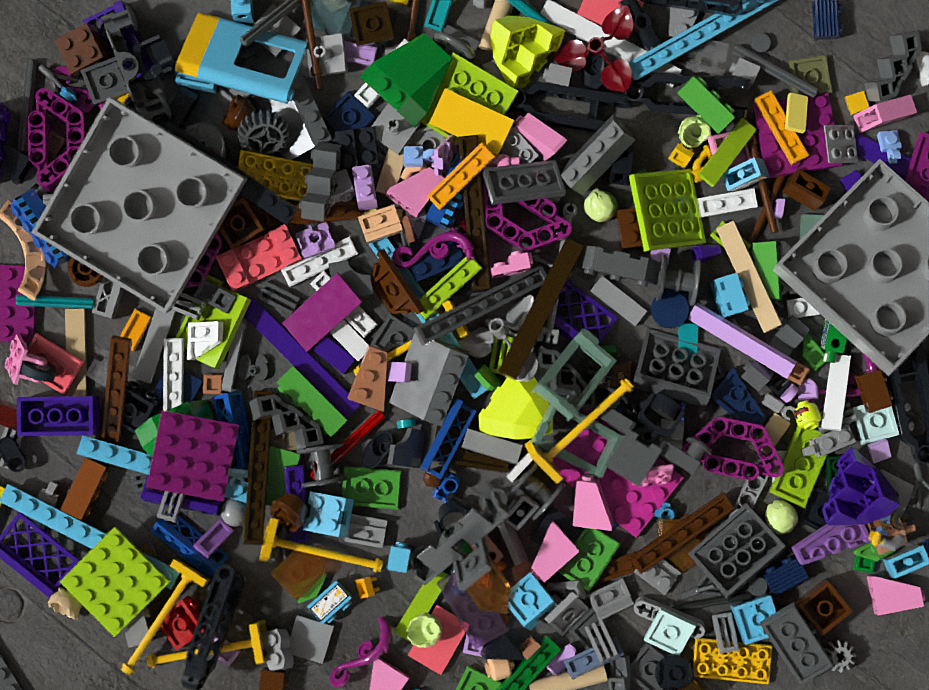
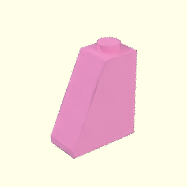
(885, 113)
(539, 136)
(413, 191)
(590, 505)
(553, 553)
(893, 596)
(387, 676)

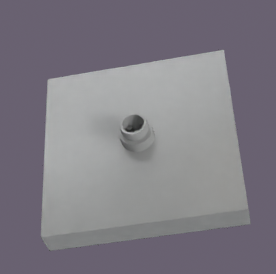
(139, 205)
(869, 267)

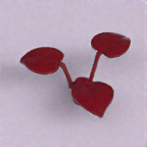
(616, 75)

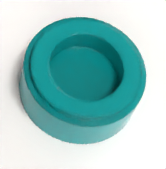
(406, 423)

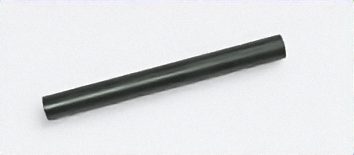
(712, 602)

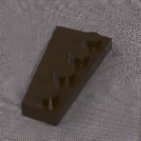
(470, 458)

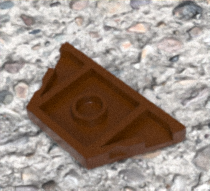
(393, 287)

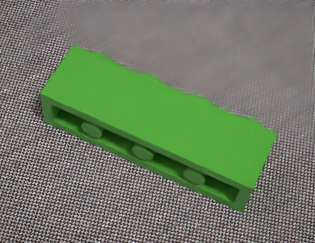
(312, 401)

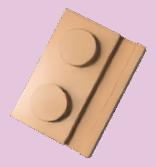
(380, 224)

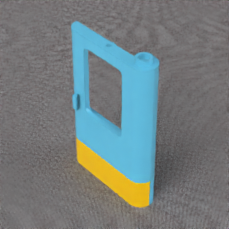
(214, 47)

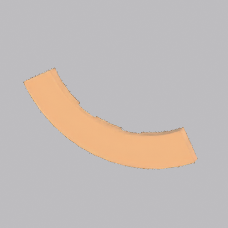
(34, 257)

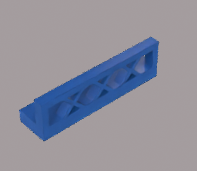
(235, 413)
(443, 432)
(183, 545)

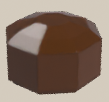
(431, 480)

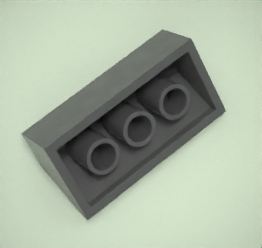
(597, 155)

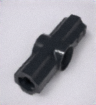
(645, 33)

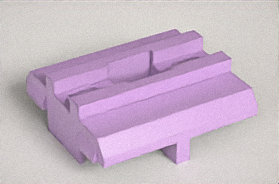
(444, 155)
(314, 233)

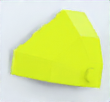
(522, 47)
(514, 411)

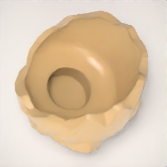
(65, 603)

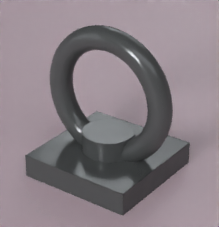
(455, 41)

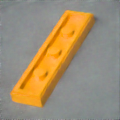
(776, 120)
(461, 176)

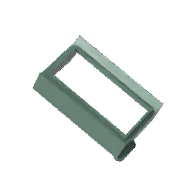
(589, 344)
(611, 445)

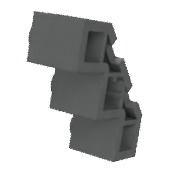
(894, 68)
(320, 181)
(618, 265)
(784, 340)
(566, 380)
(287, 420)

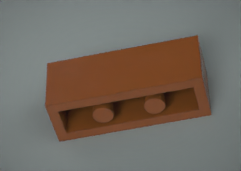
(85, 489)

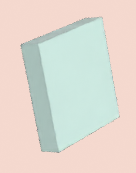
(875, 425)
(669, 631)

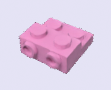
(517, 263)

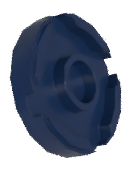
(670, 310)

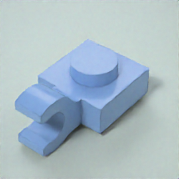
(890, 143)
(415, 156)

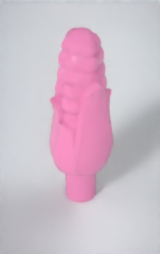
(503, 160)

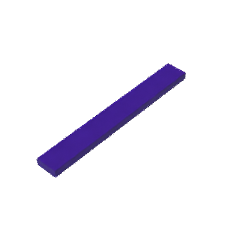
(300, 358)

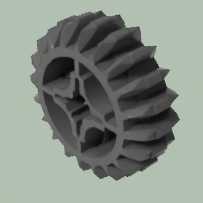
(263, 133)

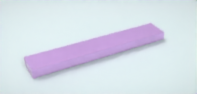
(742, 340)

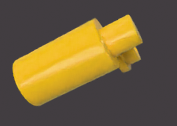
(697, 163)

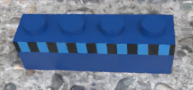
(29, 209)
(445, 217)

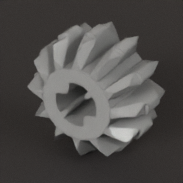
(845, 651)

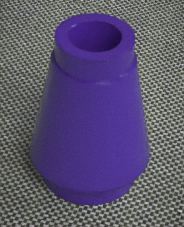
(705, 252)

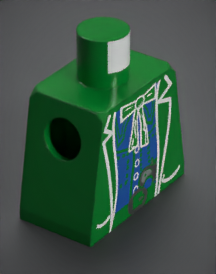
(828, 334)

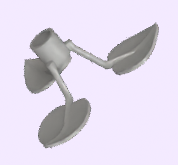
(481, 339)

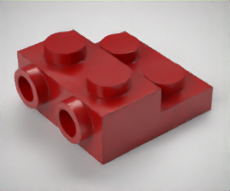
(182, 622)

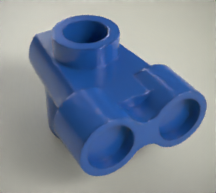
(444, 489)

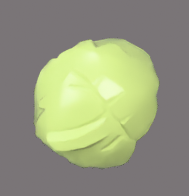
(694, 131)
(600, 205)
(781, 517)
(424, 630)

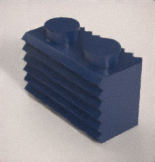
(826, 19)
(785, 575)

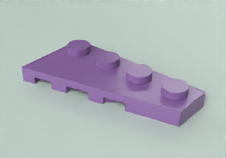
(829, 541)

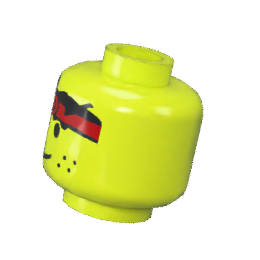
(807, 415)

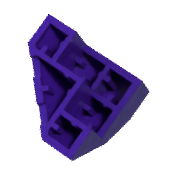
(858, 492)

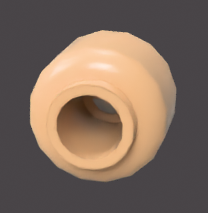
(499, 669)

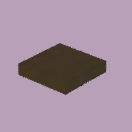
(371, 24)

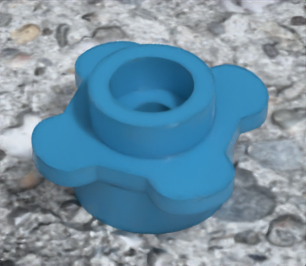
(68, 95)
(665, 508)

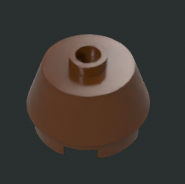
(237, 111)
(82, 274)
(290, 511)

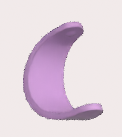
(557, 665)

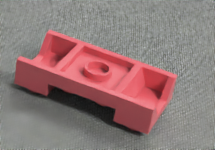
(258, 258)

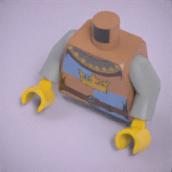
(889, 533)

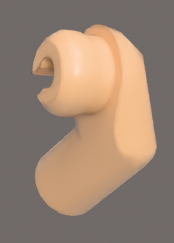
(408, 171)

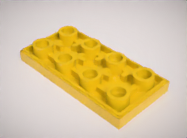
(466, 118)
(278, 174)
(749, 664)

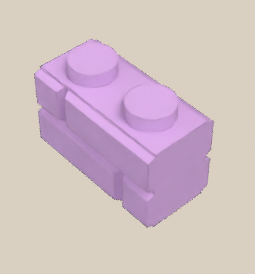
(364, 187)

